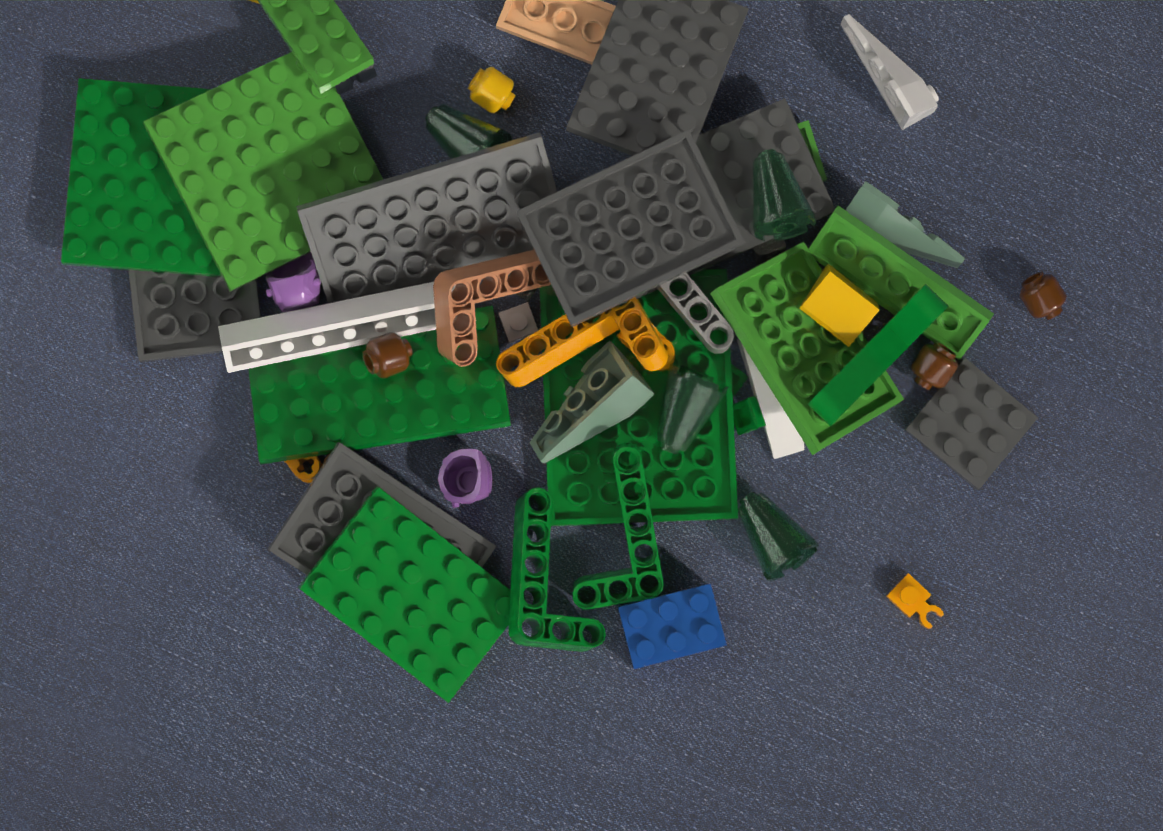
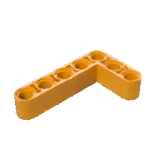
(584, 336)

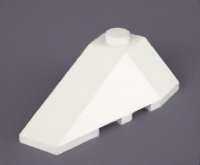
(898, 84)
(779, 429)

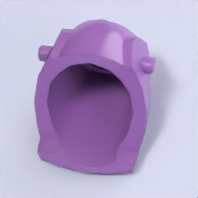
(295, 284)
(465, 477)

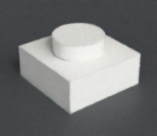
(518, 322)

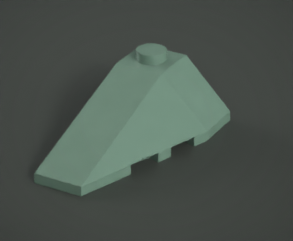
(905, 232)
(602, 398)

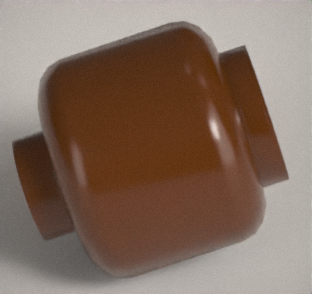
(1042, 295)
(387, 355)
(934, 366)

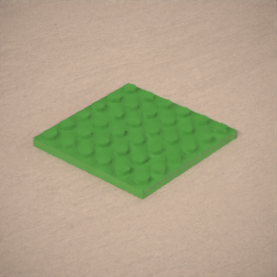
(255, 155)

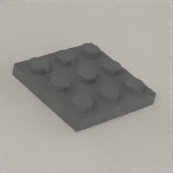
(971, 424)

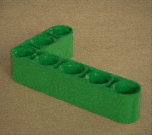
(878, 355)
(635, 536)
(537, 584)

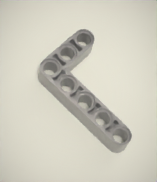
(704, 327)

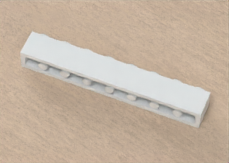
(327, 327)

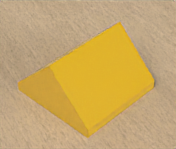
(839, 305)

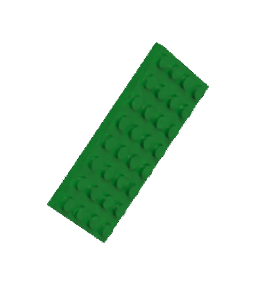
(332, 398)

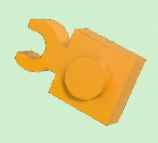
(911, 598)

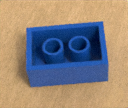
(672, 626)

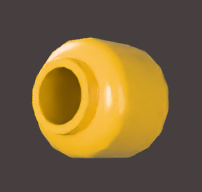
(491, 89)

